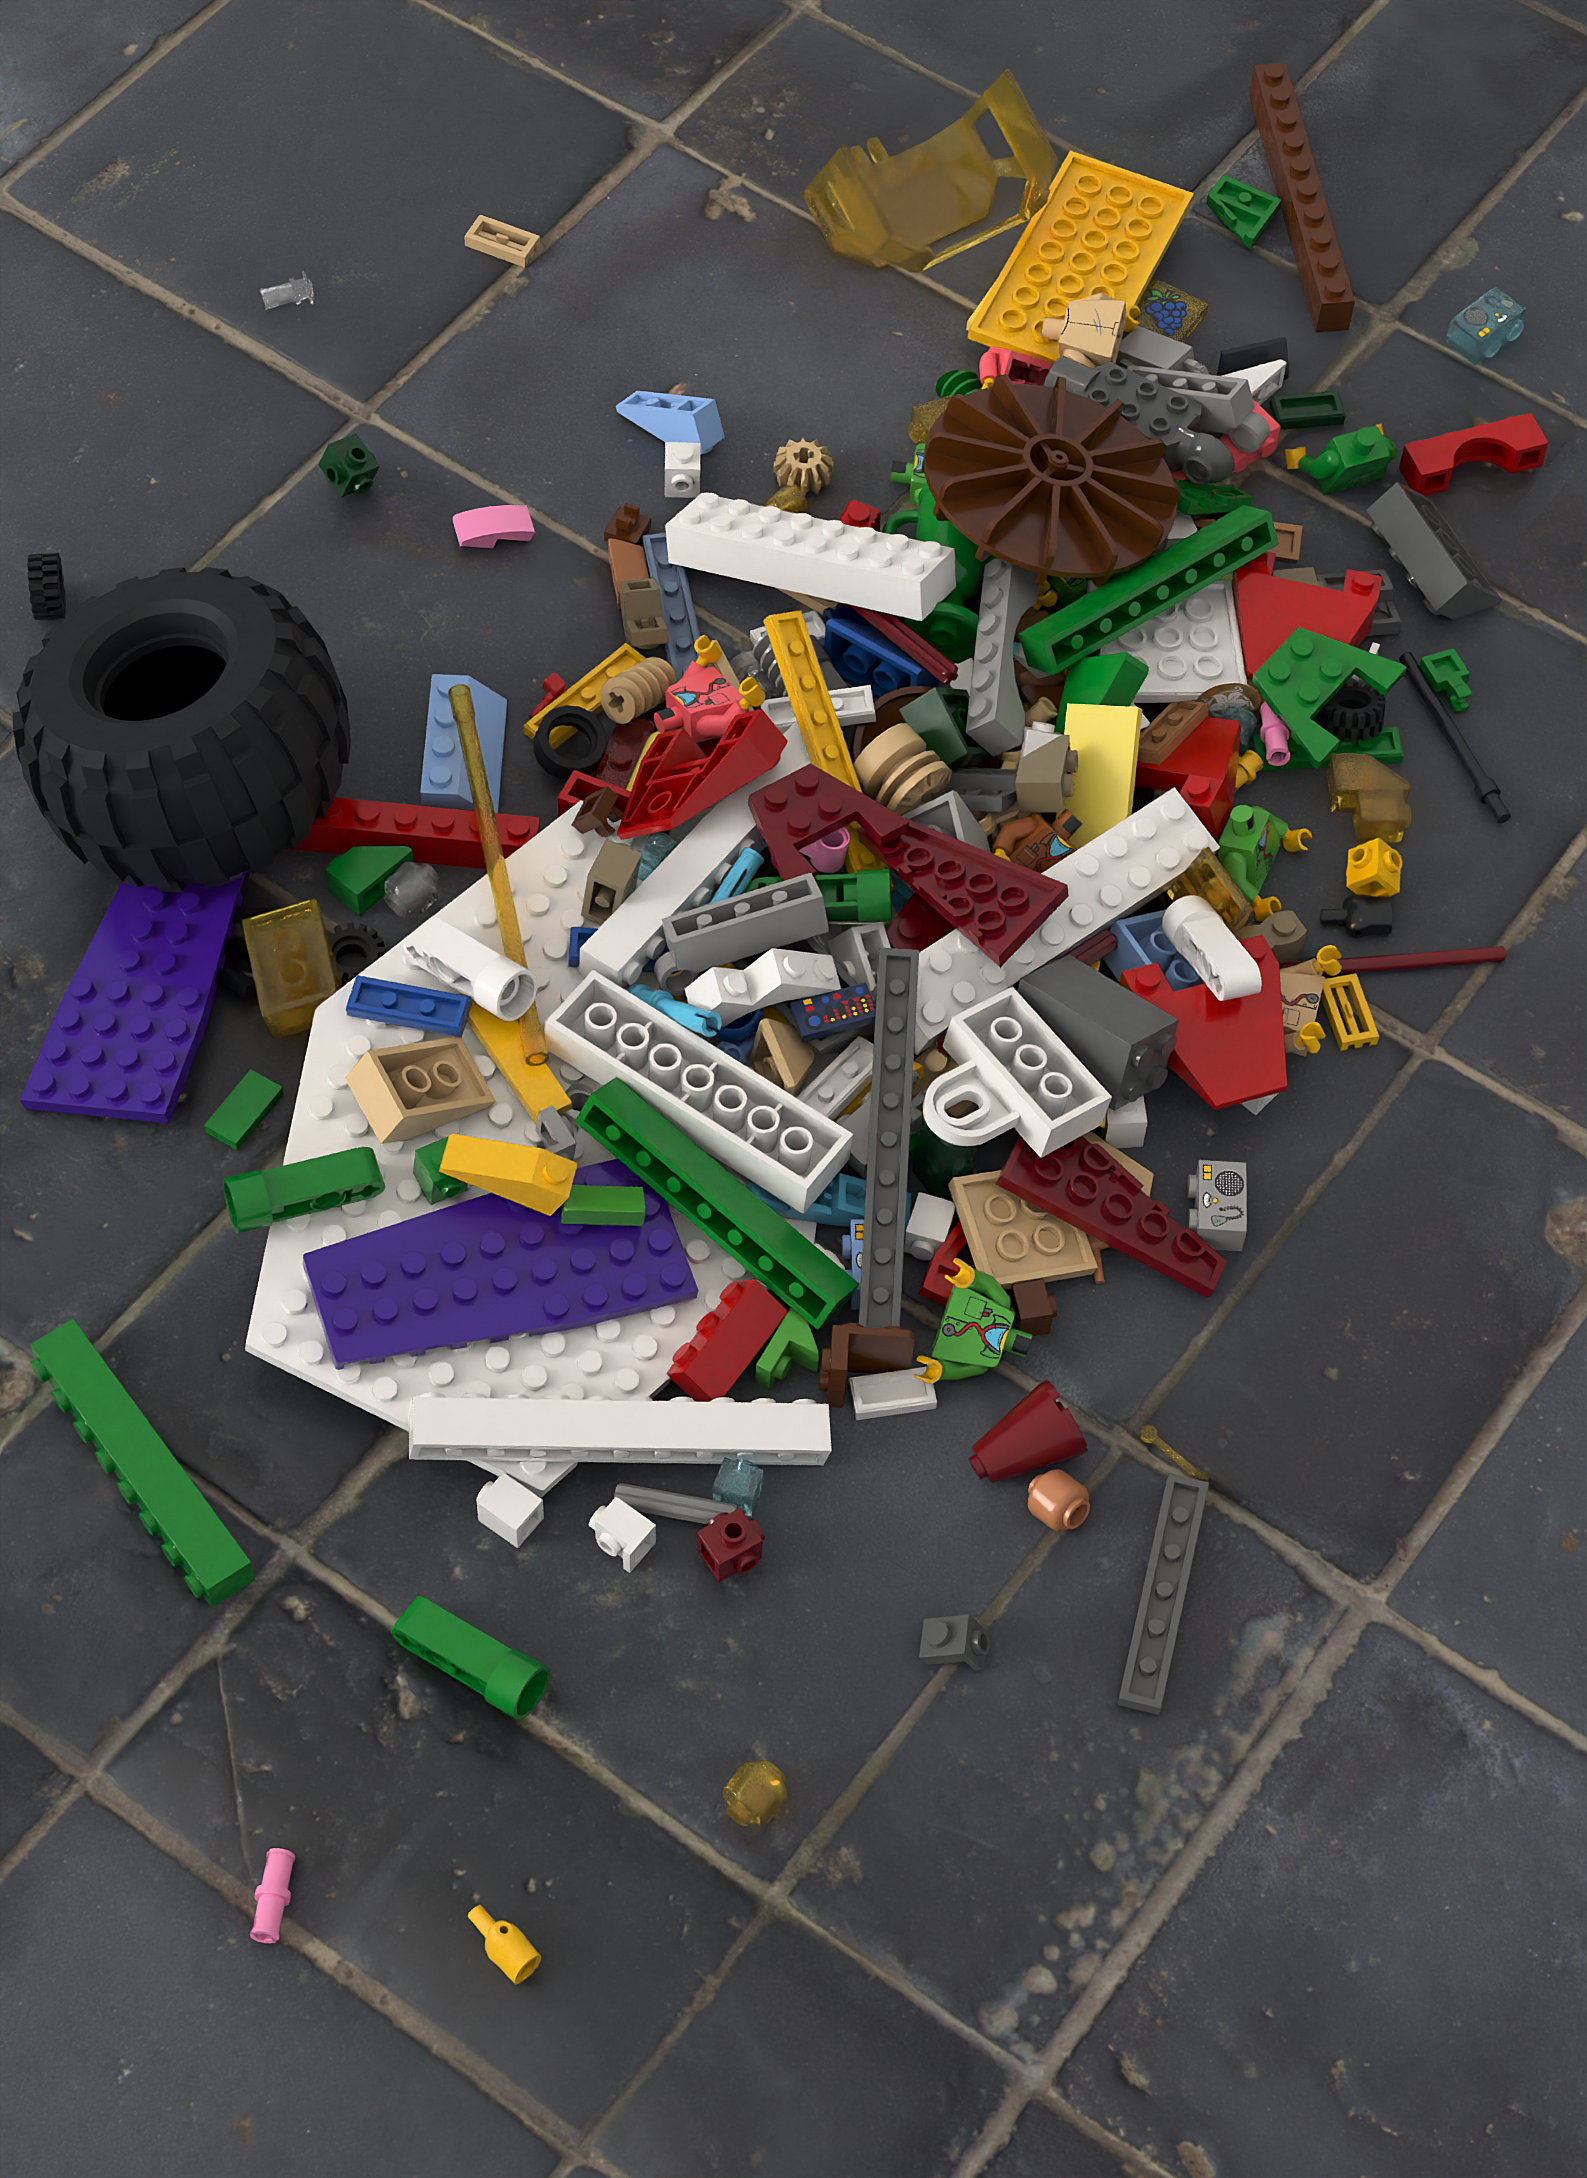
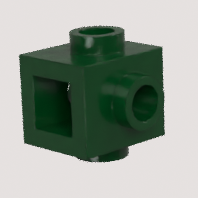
(349, 465)

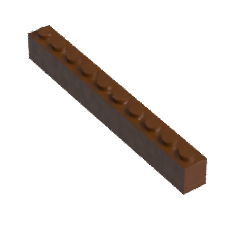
(1302, 198)

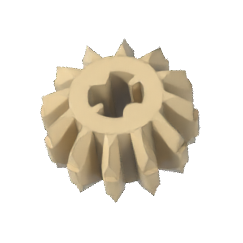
(803, 465)

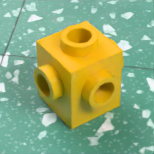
(1374, 869)

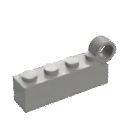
(1223, 400)
(739, 929)

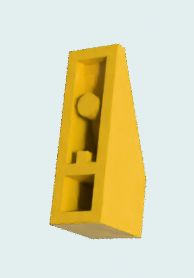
(511, 1171)

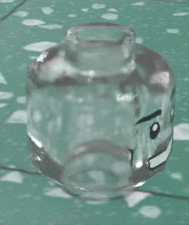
(412, 889)

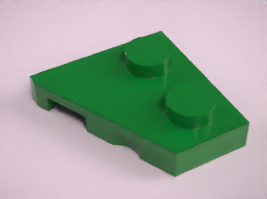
(1243, 208)

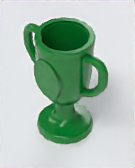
(949, 625)

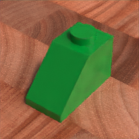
(361, 872)

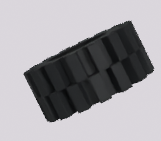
(46, 586)
(1354, 713)
(355, 941)

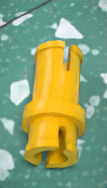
(1247, 768)

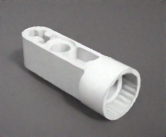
(1211, 948)
(472, 968)

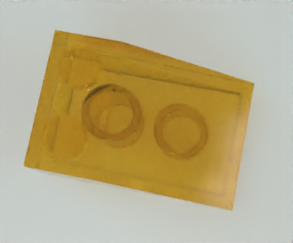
(1212, 882)
(291, 965)

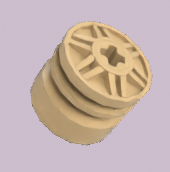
(900, 770)

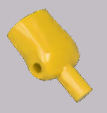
(506, 1945)

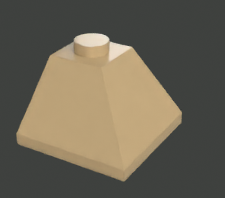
(781, 1056)

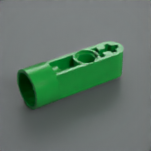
(865, 894)
(302, 1188)
(501, 1674)

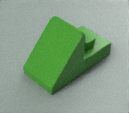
(790, 1343)

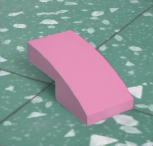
(487, 524)

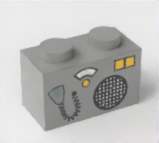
(1219, 1204)

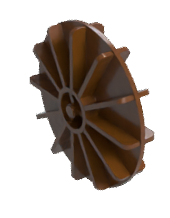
(1050, 480)

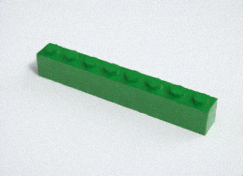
(1148, 589)
(716, 1202)
(142, 1463)

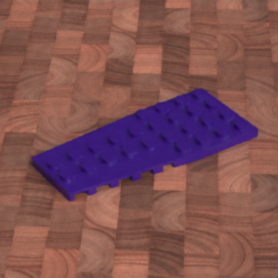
(137, 1005)
(494, 1274)

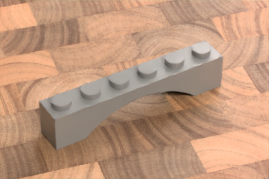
(994, 706)

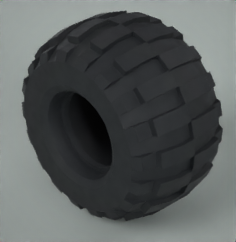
(182, 729)

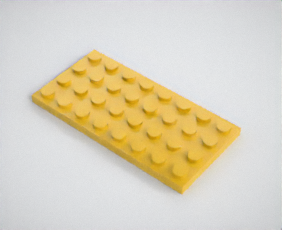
(1092, 237)

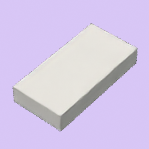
(891, 1394)

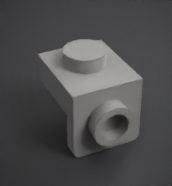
(556, 1133)

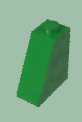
(1101, 681)

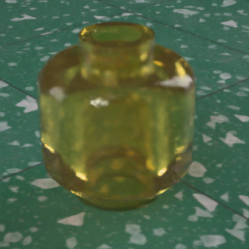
(755, 1793)

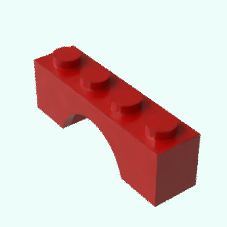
(1509, 443)

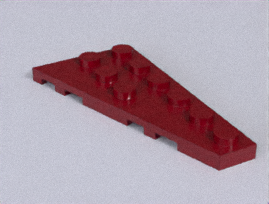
(973, 889)
(1107, 1202)

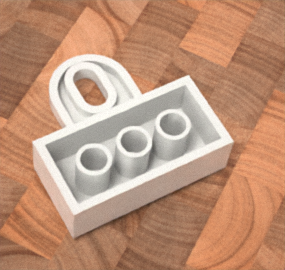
(1016, 1077)

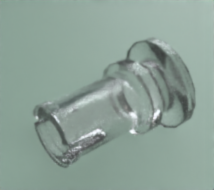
(288, 292)

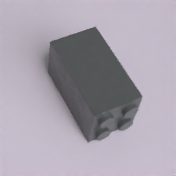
(1104, 1025)

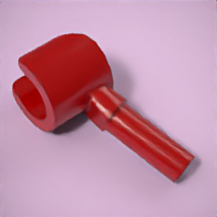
(554, 686)

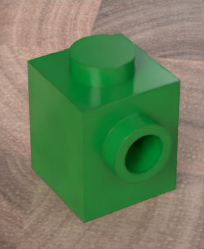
(435, 1184)

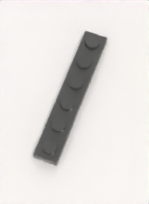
(1163, 1594)

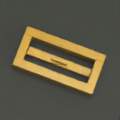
(1355, 1038)

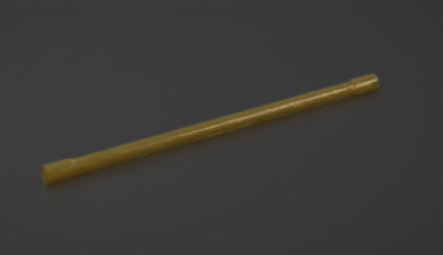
(463, 713)

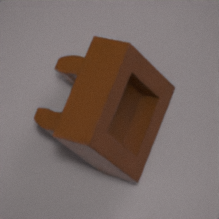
(628, 525)
(595, 812)

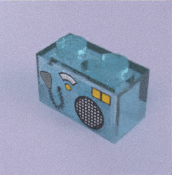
(1485, 326)

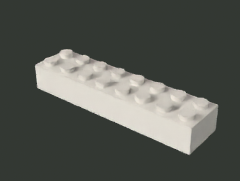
(812, 556)
(700, 1091)

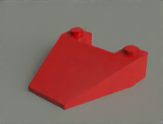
(1275, 607)
(1201, 771)
(681, 781)
(1225, 1047)

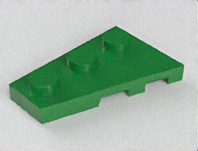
(1210, 498)

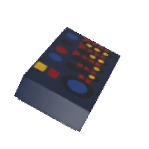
(833, 1012)

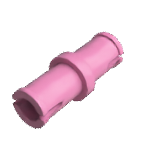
(1274, 735)
(272, 1895)

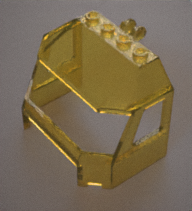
(933, 189)

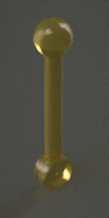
(1149, 1435)

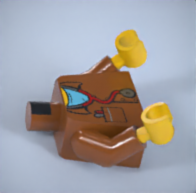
(1036, 842)

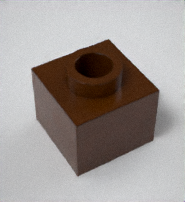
(1033, 1307)

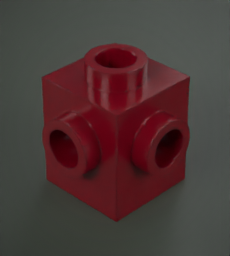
(730, 1544)

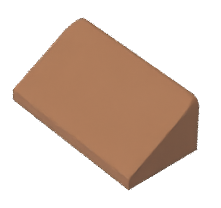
(626, 563)

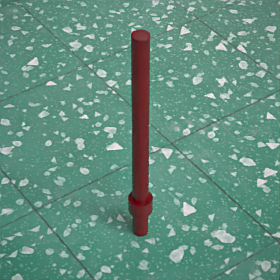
(1415, 960)

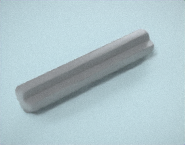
(671, 1504)

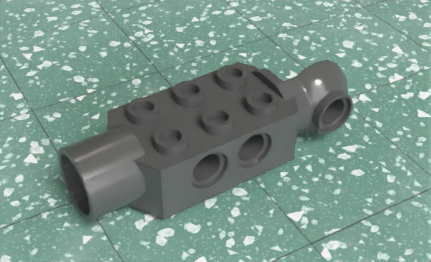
(1155, 412)

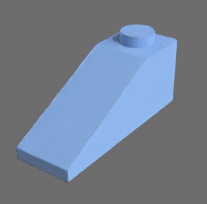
(675, 417)

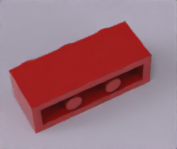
(726, 1341)

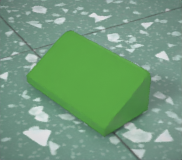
(604, 1205)

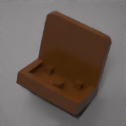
(862, 1351)

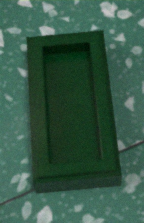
(1307, 410)

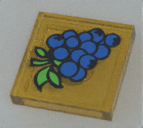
(1169, 310)

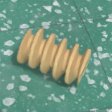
(637, 689)

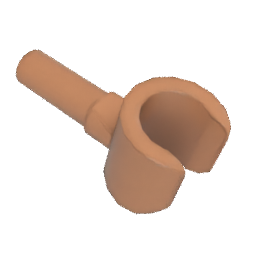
(1097, 1246)

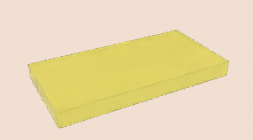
(1106, 766)

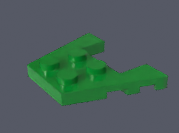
(1308, 674)

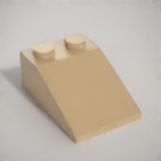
(418, 1087)

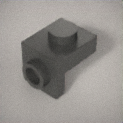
(954, 1640)

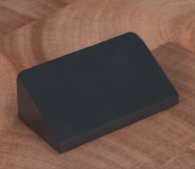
(1253, 355)

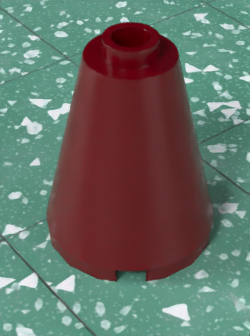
(1028, 1437)

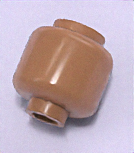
(1058, 1500)

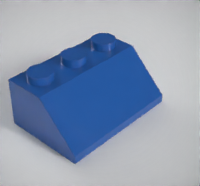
(872, 660)

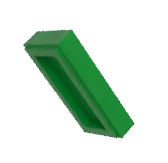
(243, 1109)

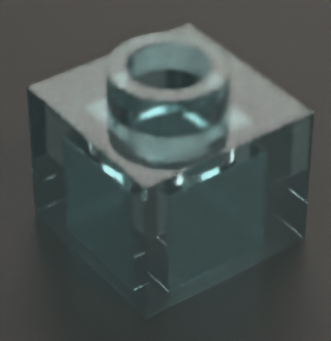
(739, 1484)

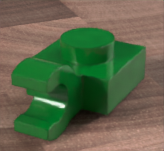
(1448, 673)

